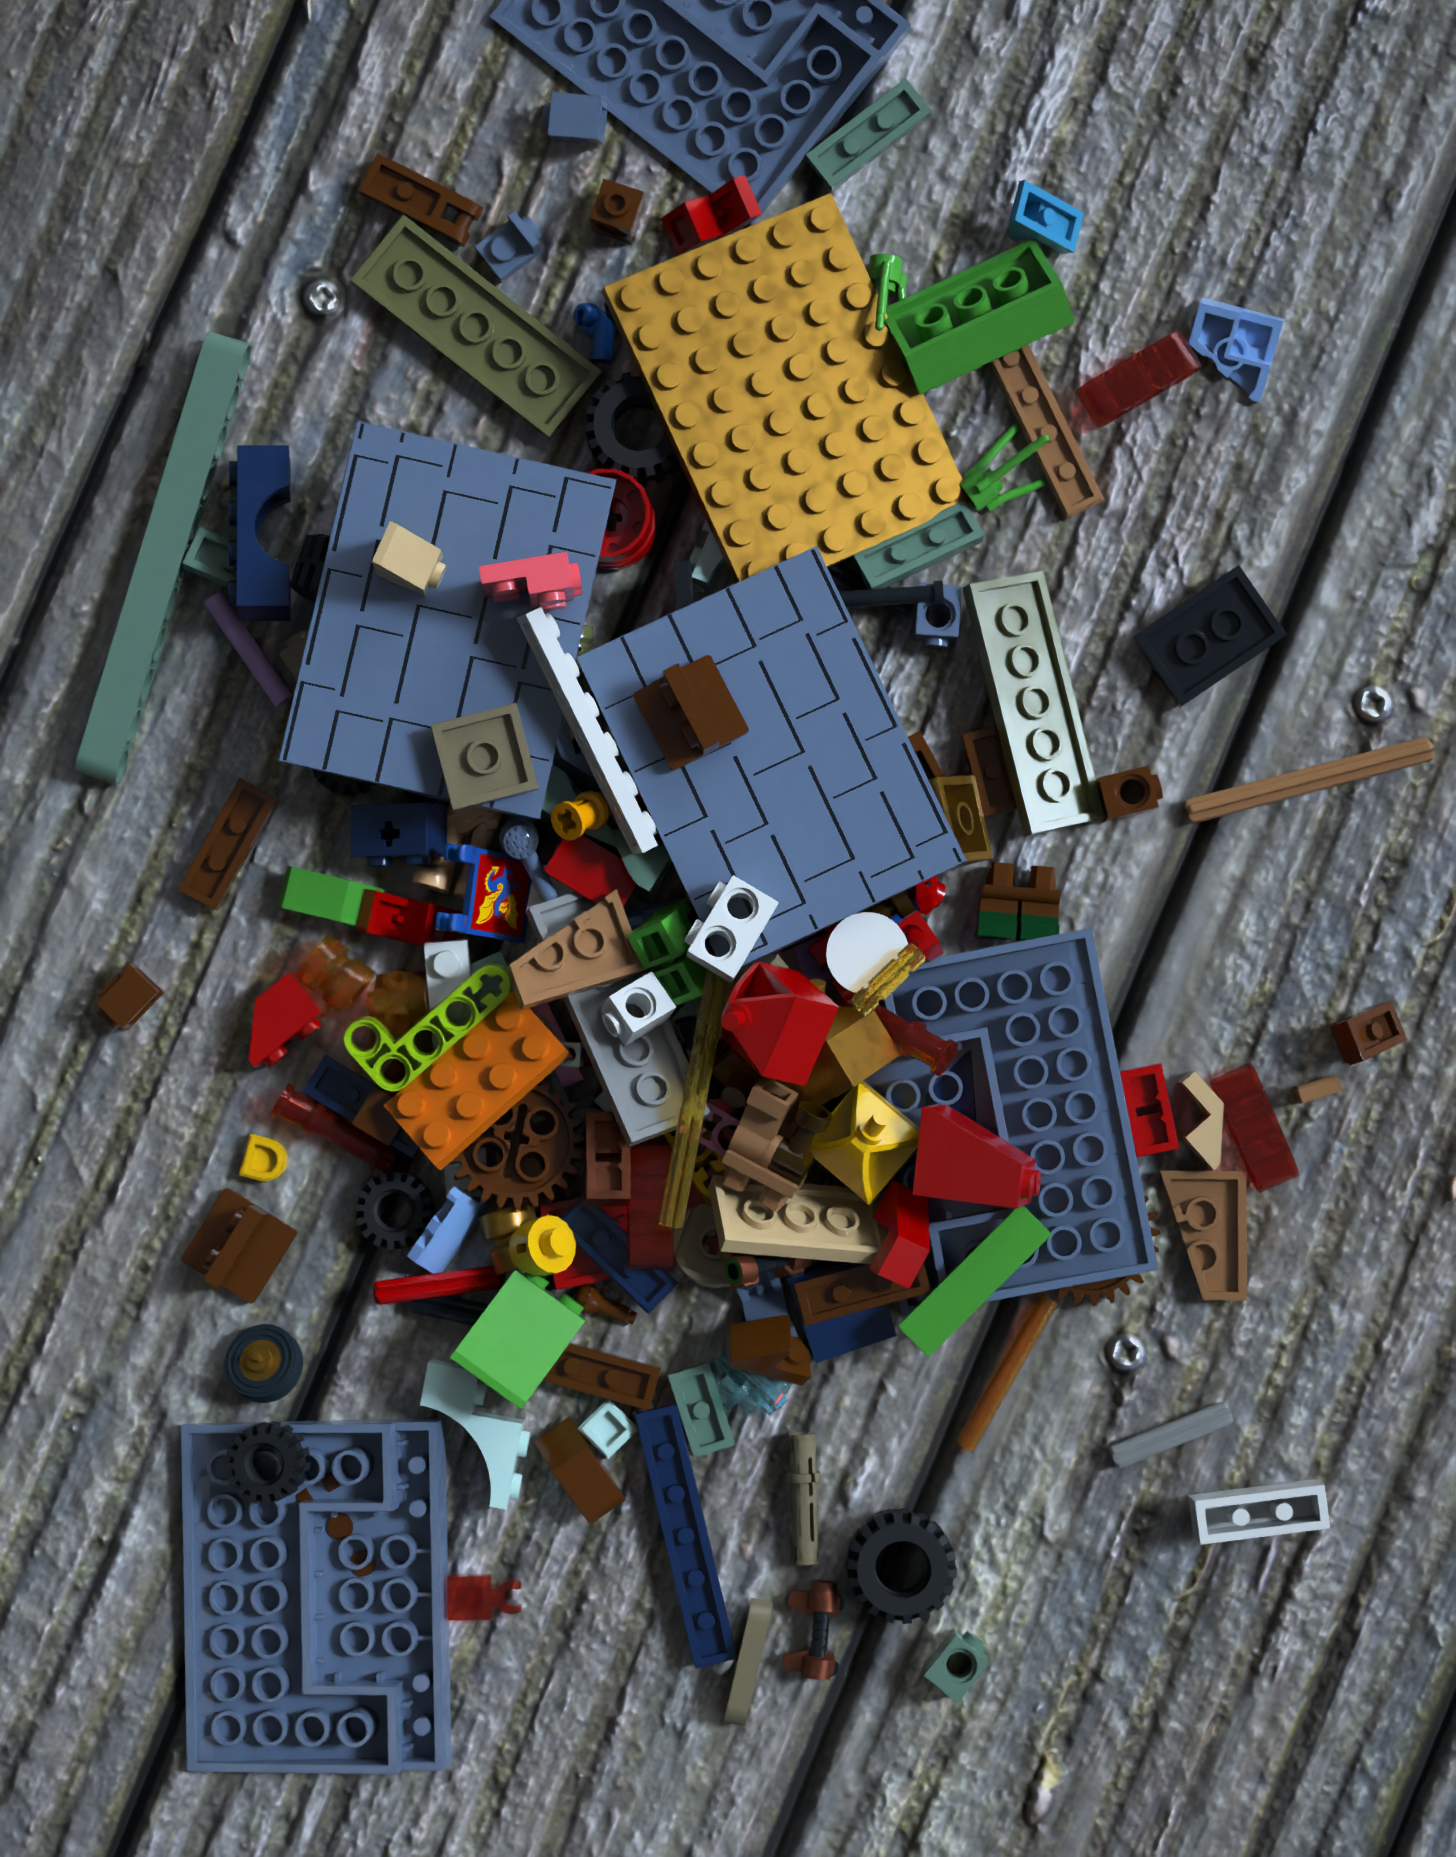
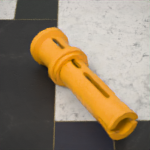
(586, 812)

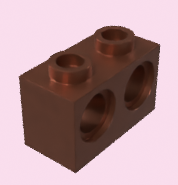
(605, 1161)

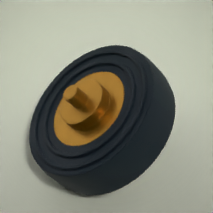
(263, 1363)

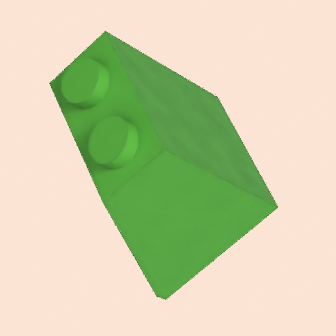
(519, 1337)

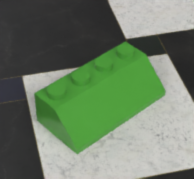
(978, 315)

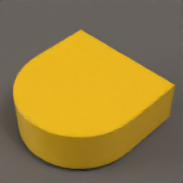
(263, 1159)

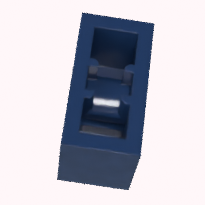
(377, 829)

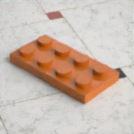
(476, 1081)

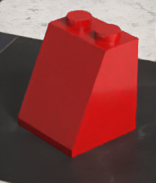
(970, 1163)

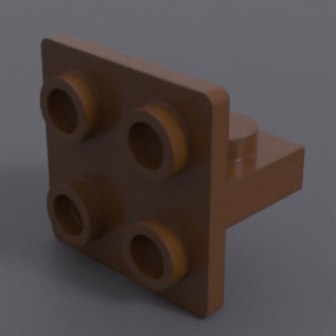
(690, 712)
(239, 1246)

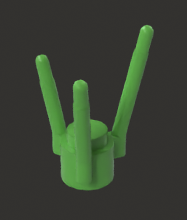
(886, 276)
(985, 485)

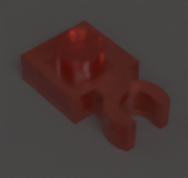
(474, 1596)

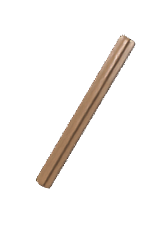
(1309, 780)

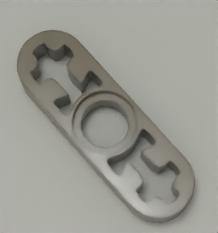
(747, 1661)

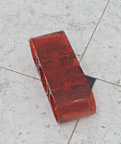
(1138, 379)
(1254, 1128)
(648, 1241)

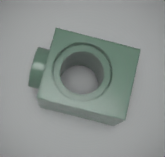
(951, 1683)

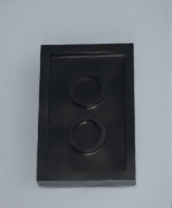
(1209, 636)

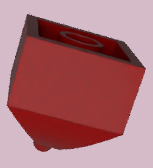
(777, 1022)

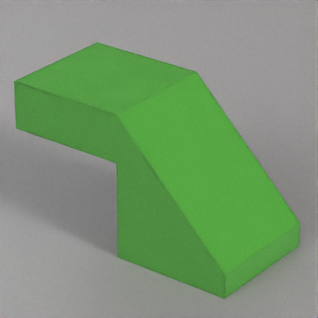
(322, 895)

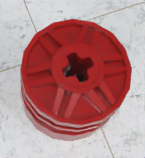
(636, 523)

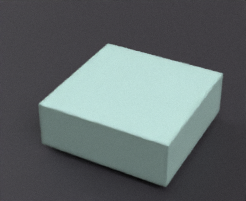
(608, 1428)

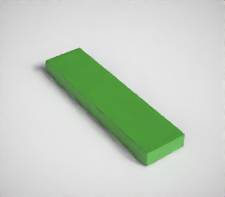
(974, 1280)

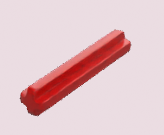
(435, 1285)

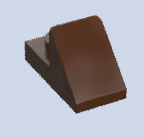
(1368, 1033)
(768, 1349)

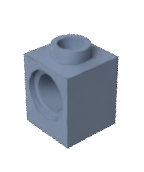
(576, 118)
(939, 637)

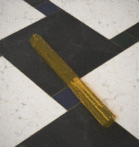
(693, 1101)

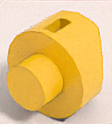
(548, 1246)

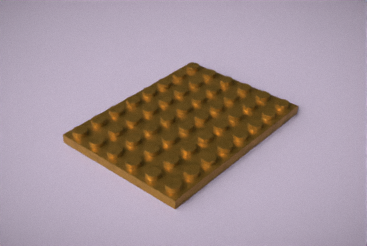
(785, 392)

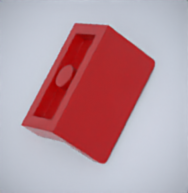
(590, 870)

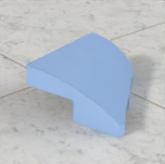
(1237, 343)
(447, 1231)

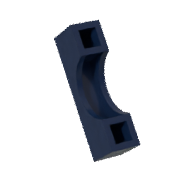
(262, 485)

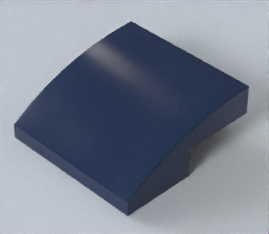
(846, 1332)

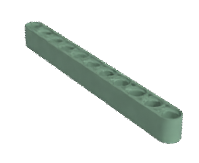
(160, 559)

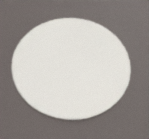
(862, 948)

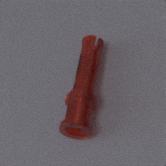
(915, 1039)
(315, 1119)

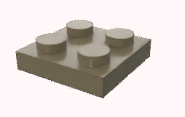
(484, 757)

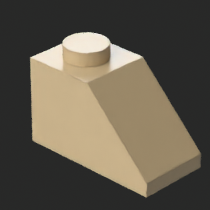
(408, 560)

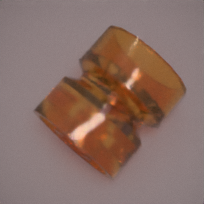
(335, 974)

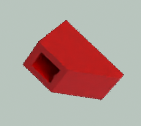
(279, 1018)

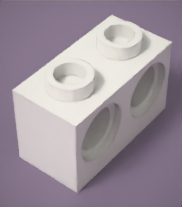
(738, 932)

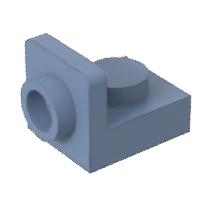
(510, 246)

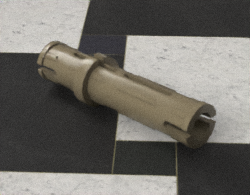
(803, 1487)

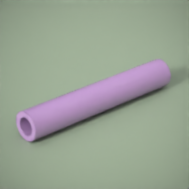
(248, 650)

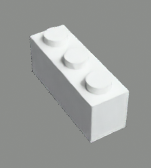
(1259, 1511)

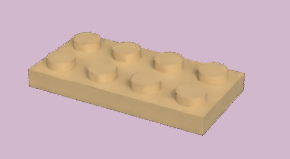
(813, 1224)

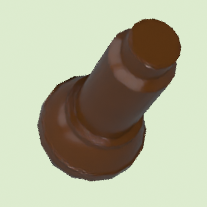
(595, 1303)

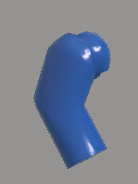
(599, 328)

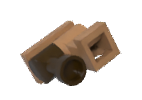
(765, 1154)

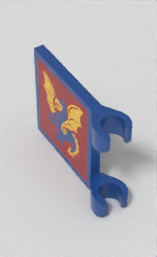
(494, 895)

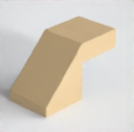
(1206, 1134)

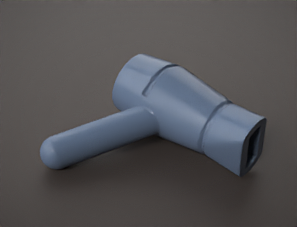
(520, 840)

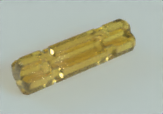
(888, 979)

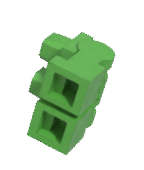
(662, 949)

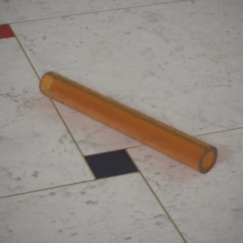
(1006, 1372)

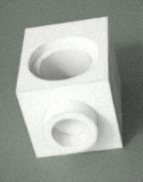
(647, 995)

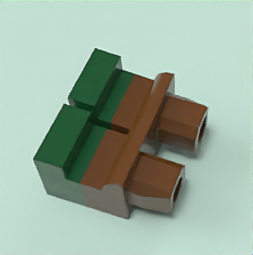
(1000, 901)

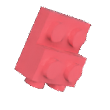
(546, 577)

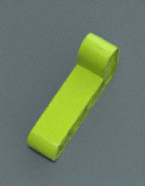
(435, 1020)

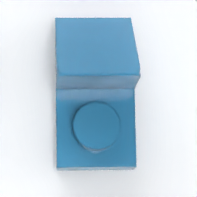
(1044, 218)

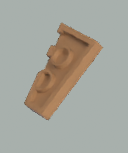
(578, 957)
(1213, 1227)

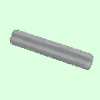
(1171, 1434)

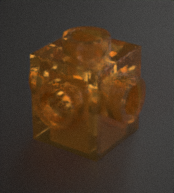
(399, 999)

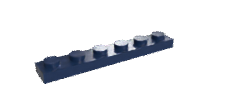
(686, 1535)

